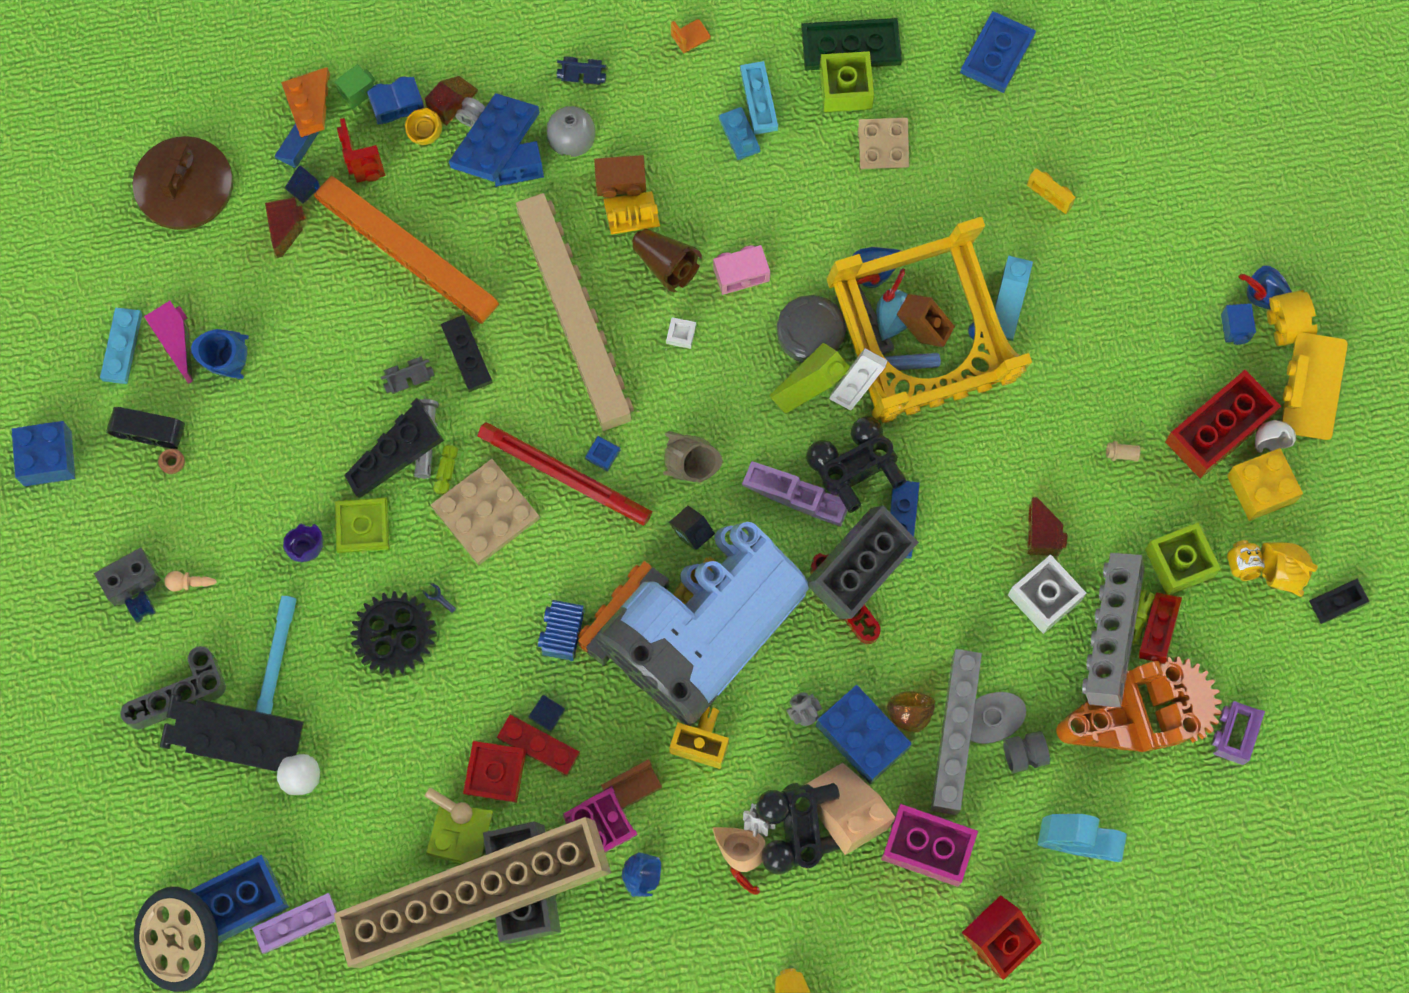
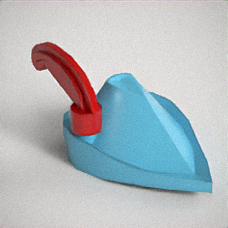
(887, 310)

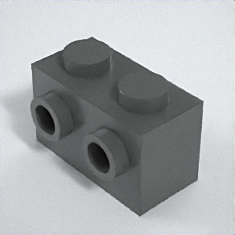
(127, 577)

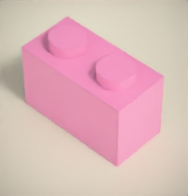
(741, 269)

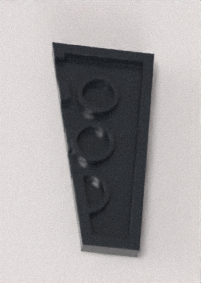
(400, 446)

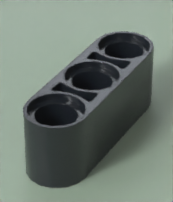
(145, 428)

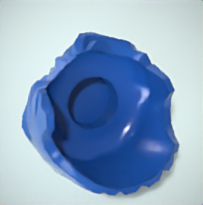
(641, 874)

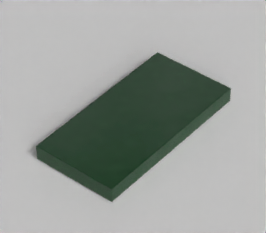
(834, 37)

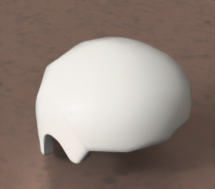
(1274, 435)
(298, 774)

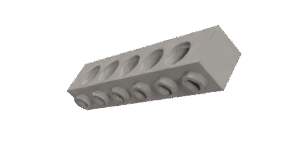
(1110, 690)

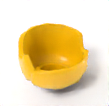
(423, 126)

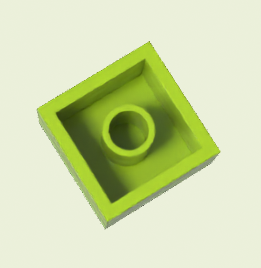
(846, 81)
(1182, 559)

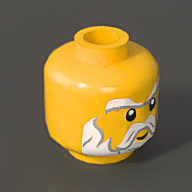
(1245, 560)

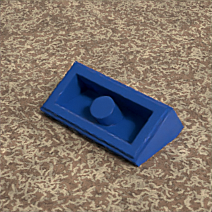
(294, 147)

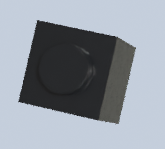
(692, 527)

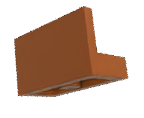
(634, 784)

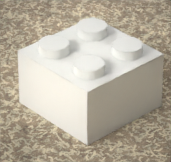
(1047, 594)

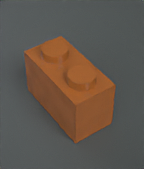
(620, 176)
(925, 320)

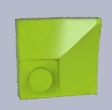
(459, 841)

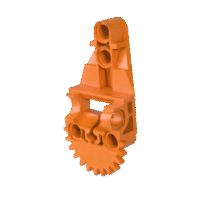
(1130, 727)

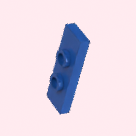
(904, 506)

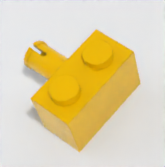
(699, 742)

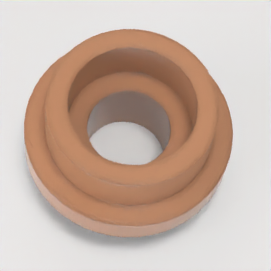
(168, 455)

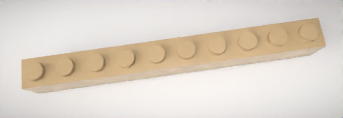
(574, 313)

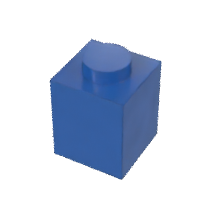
(1238, 323)

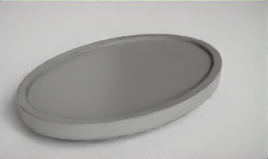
(996, 717)

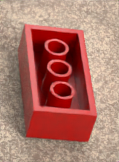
(1222, 424)

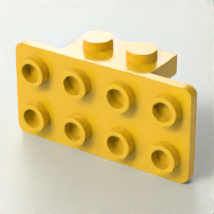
(1314, 385)

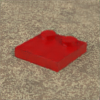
(494, 771)

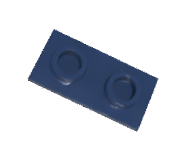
(572, 68)

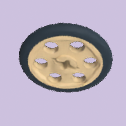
(202, 924)

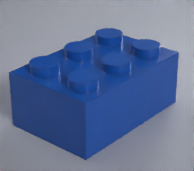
(863, 734)
(242, 897)

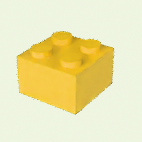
(1264, 484)

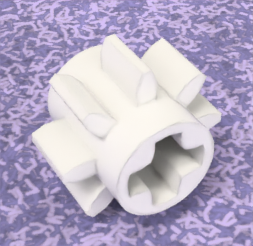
(754, 823)

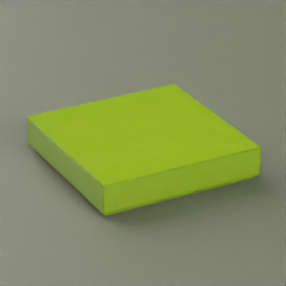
(362, 525)

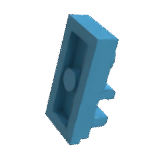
(739, 133)

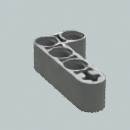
(195, 683)

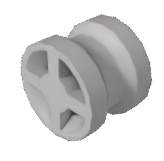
(470, 111)

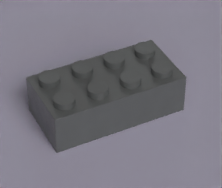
(861, 562)
(532, 920)

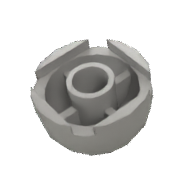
(570, 131)

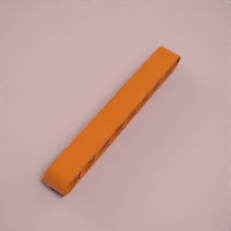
(406, 249)

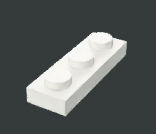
(858, 379)

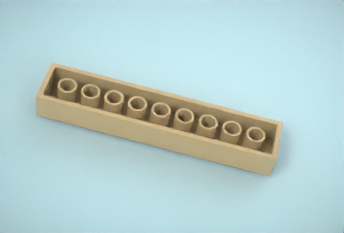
(472, 893)

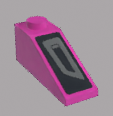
(173, 334)

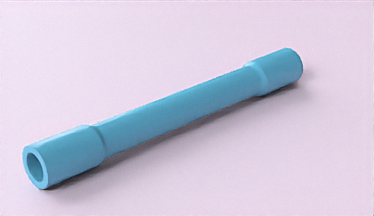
(283, 618)

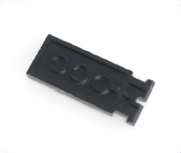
(231, 733)

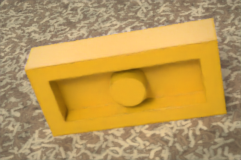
(1051, 191)

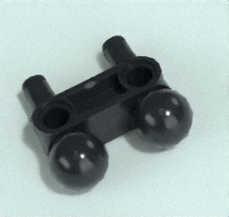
(857, 463)
(800, 826)

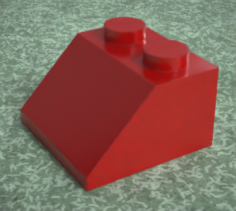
(1002, 937)

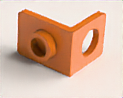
(689, 35)

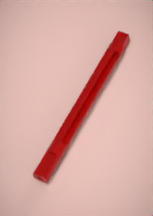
(565, 473)

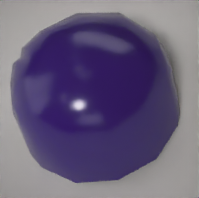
(303, 543)

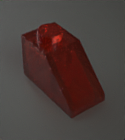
(448, 97)
(284, 223)
(1044, 530)

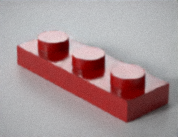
(1160, 628)
(538, 745)

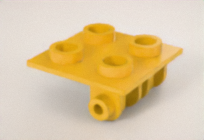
(631, 213)

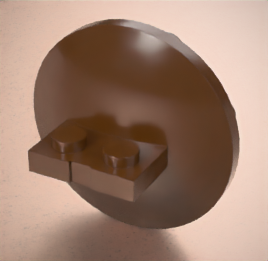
(182, 183)

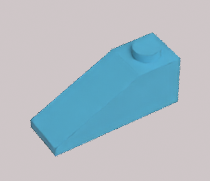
(1012, 294)

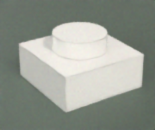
(681, 333)

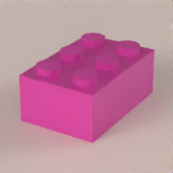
(929, 845)

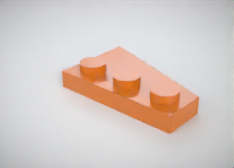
(307, 100)

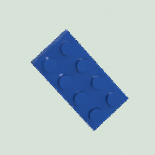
(494, 137)

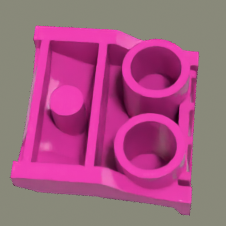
(608, 816)

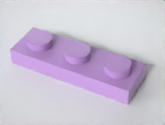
(295, 923)

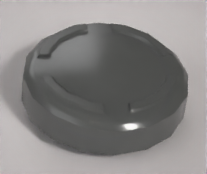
(808, 324)

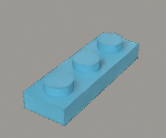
(759, 97)
(121, 345)

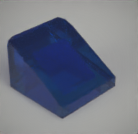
(302, 185)

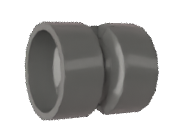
(1026, 752)

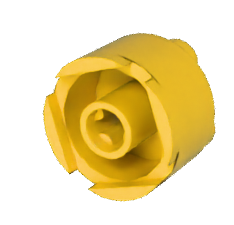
(1291, 315)

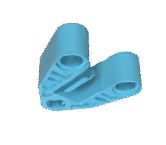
(1081, 837)

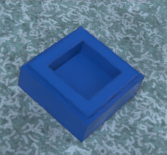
(602, 453)

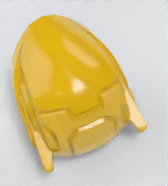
(1287, 566)

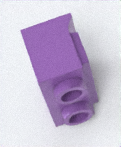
(1250, 735)

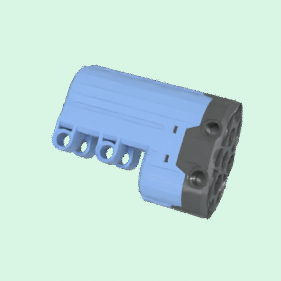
(696, 649)

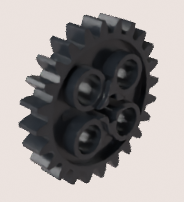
(388, 611)

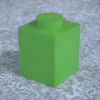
(354, 85)

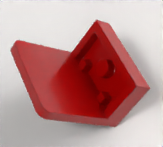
(363, 162)

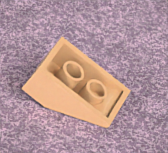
(857, 813)

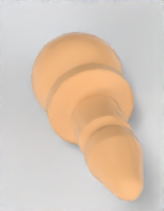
(177, 581)

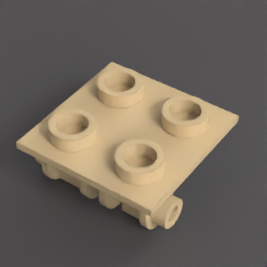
(883, 143)

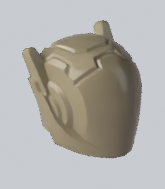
(690, 458)

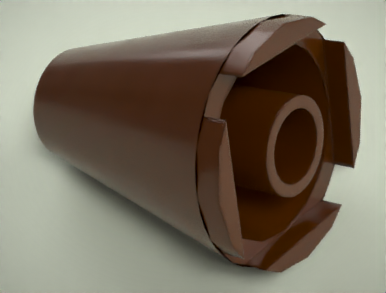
(667, 258)

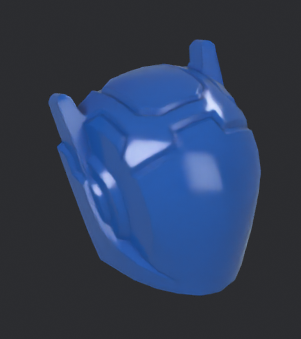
(221, 345)

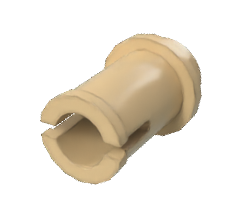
(1122, 451)

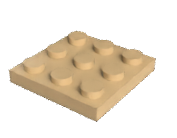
(485, 511)

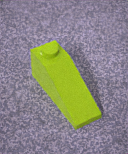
(810, 379)

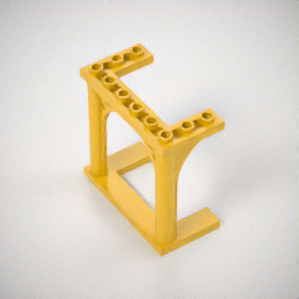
(1002, 360)

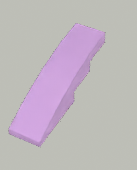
(795, 493)

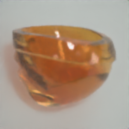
(911, 710)

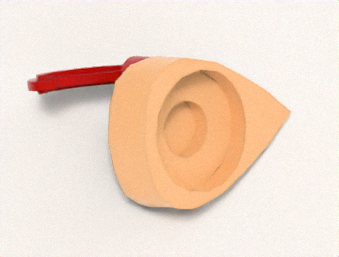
(741, 852)

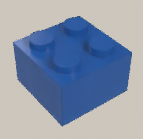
(43, 453)

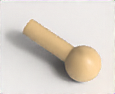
(460, 812)

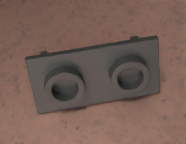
(397, 378)

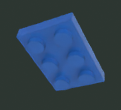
(998, 52)

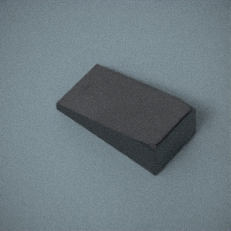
(1339, 601)

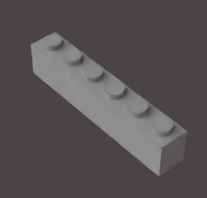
(956, 732)

